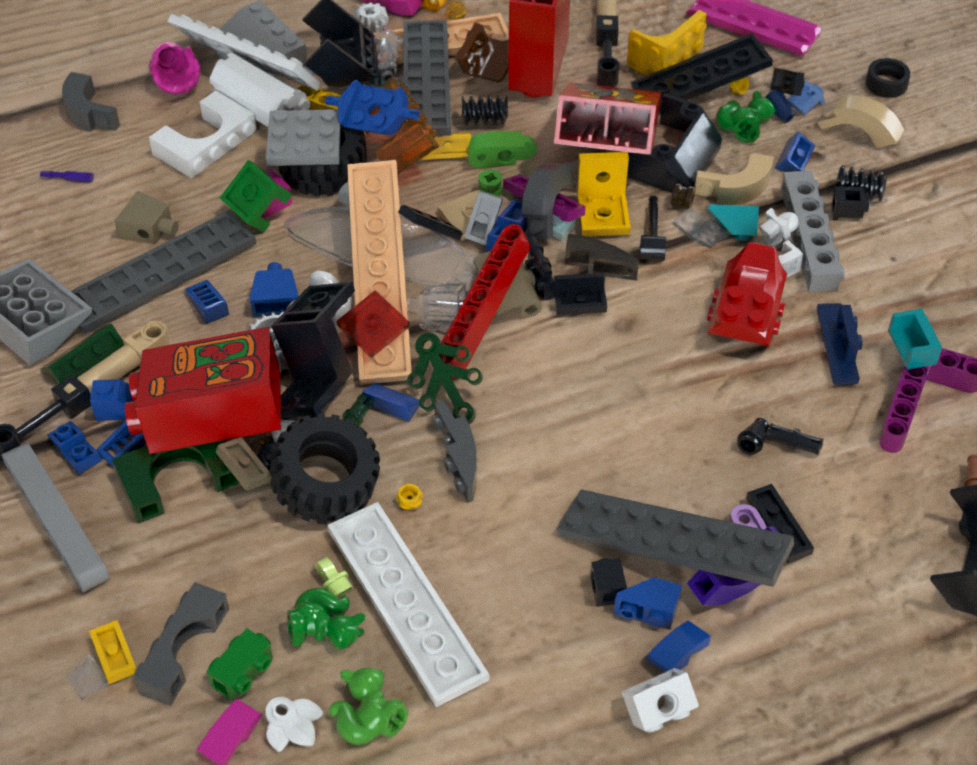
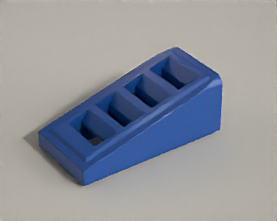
(217, 305)
(120, 436)

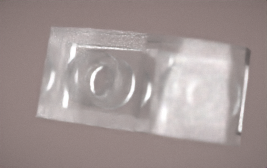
(698, 229)

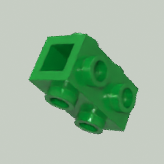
(240, 664)

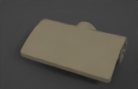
(520, 293)

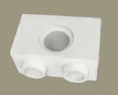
(643, 699)

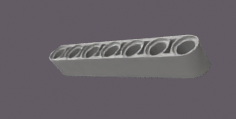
(55, 517)

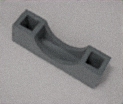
(199, 612)

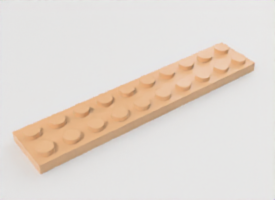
(379, 260)

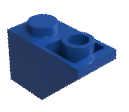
(650, 601)

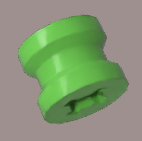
(490, 182)

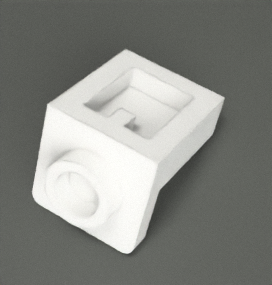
(790, 258)

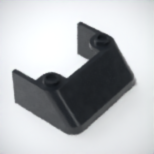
(345, 48)
(691, 154)
(961, 586)

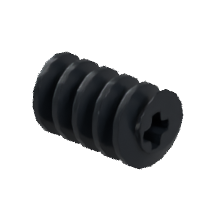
(485, 110)
(870, 183)

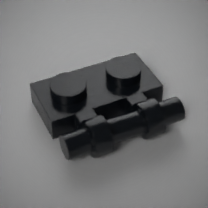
(541, 269)

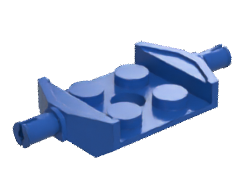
(360, 100)

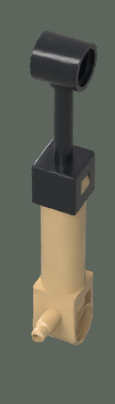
(607, 36)
(74, 393)

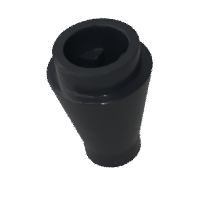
(753, 437)

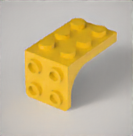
(653, 53)

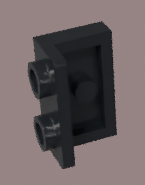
(580, 294)

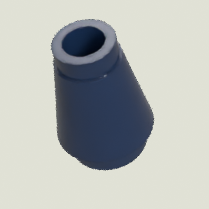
(780, 103)

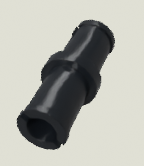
(794, 439)

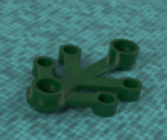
(442, 374)

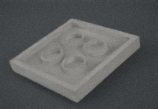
(303, 137)

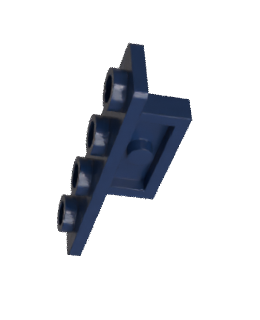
(840, 341)

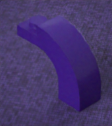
(719, 589)

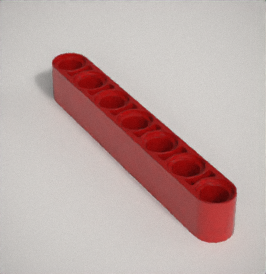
(486, 293)

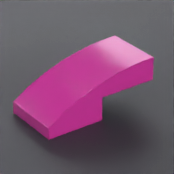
(228, 731)

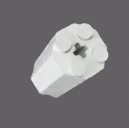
(255, 88)

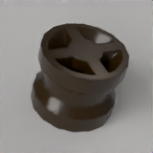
(683, 195)

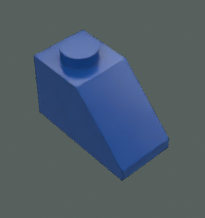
(109, 399)

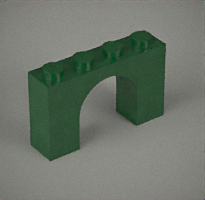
(139, 469)

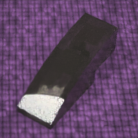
(600, 257)

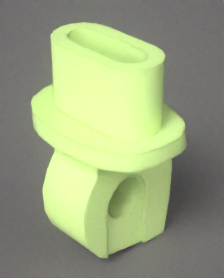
(334, 582)

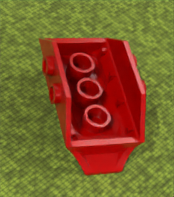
(749, 296)

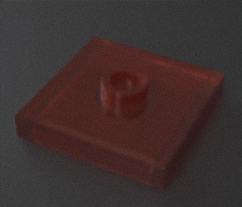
(373, 323)

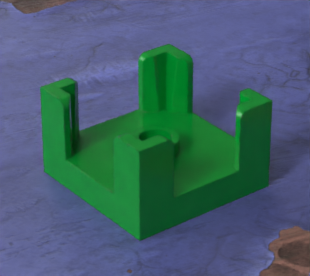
(252, 193)

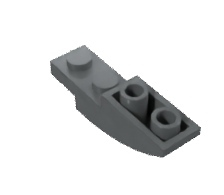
(460, 449)

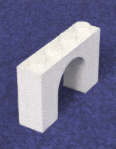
(194, 155)

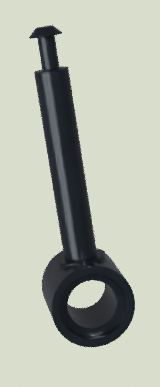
(651, 245)

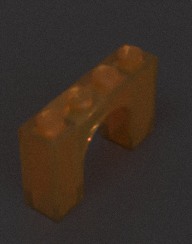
(412, 141)

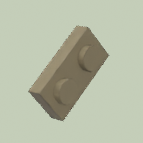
(243, 463)

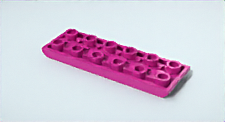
(764, 22)

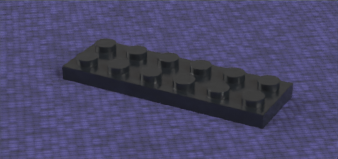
(708, 70)

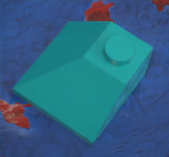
(736, 219)

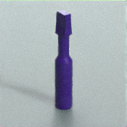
(69, 175)

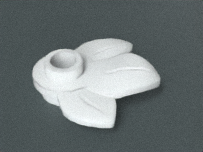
(294, 725)

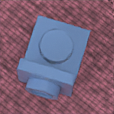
(809, 98)

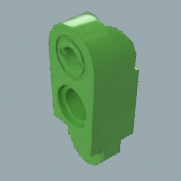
(499, 148)

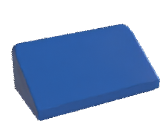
(795, 154)
(391, 401)

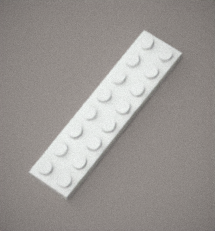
(261, 56)
(408, 604)

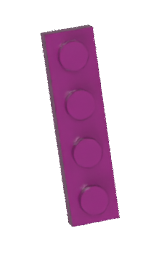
(563, 206)

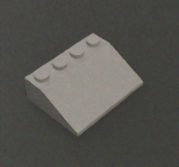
(264, 28)
(36, 311)

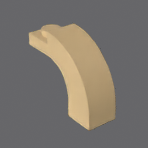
(867, 114)
(737, 187)

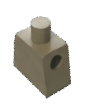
(145, 220)

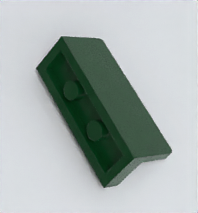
(85, 354)

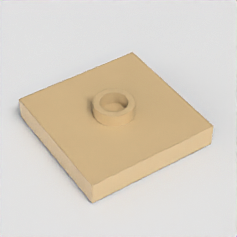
(459, 211)

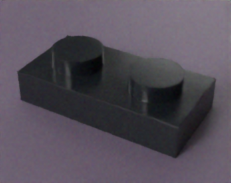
(788, 81)

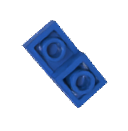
(74, 448)
(678, 646)

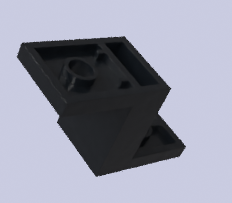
(313, 349)

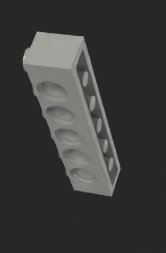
(812, 235)

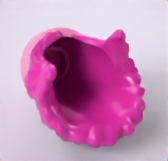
(174, 68)

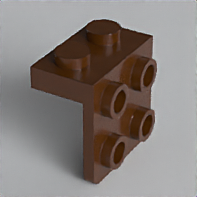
(483, 55)

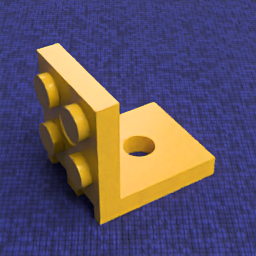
(603, 193)

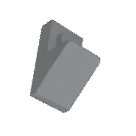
(483, 217)

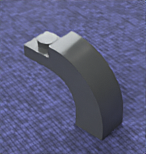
(77, 93)
(540, 197)

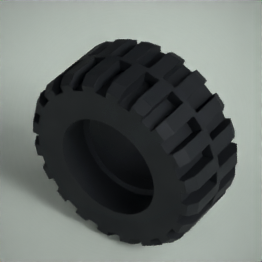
(331, 177)
(332, 439)

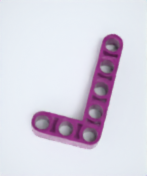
(951, 370)

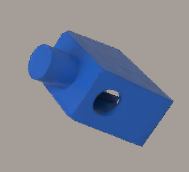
(272, 290)

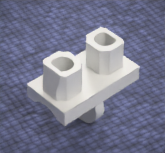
(778, 228)

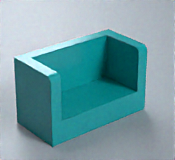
(914, 339)

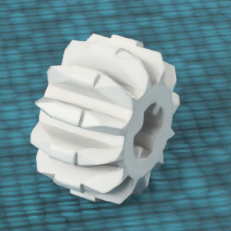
(371, 16)

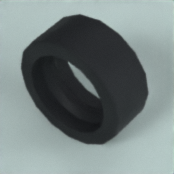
(890, 67)

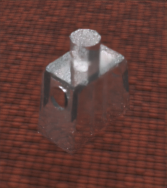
(438, 306)

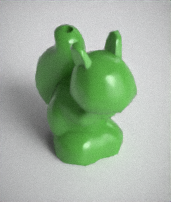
(374, 715)

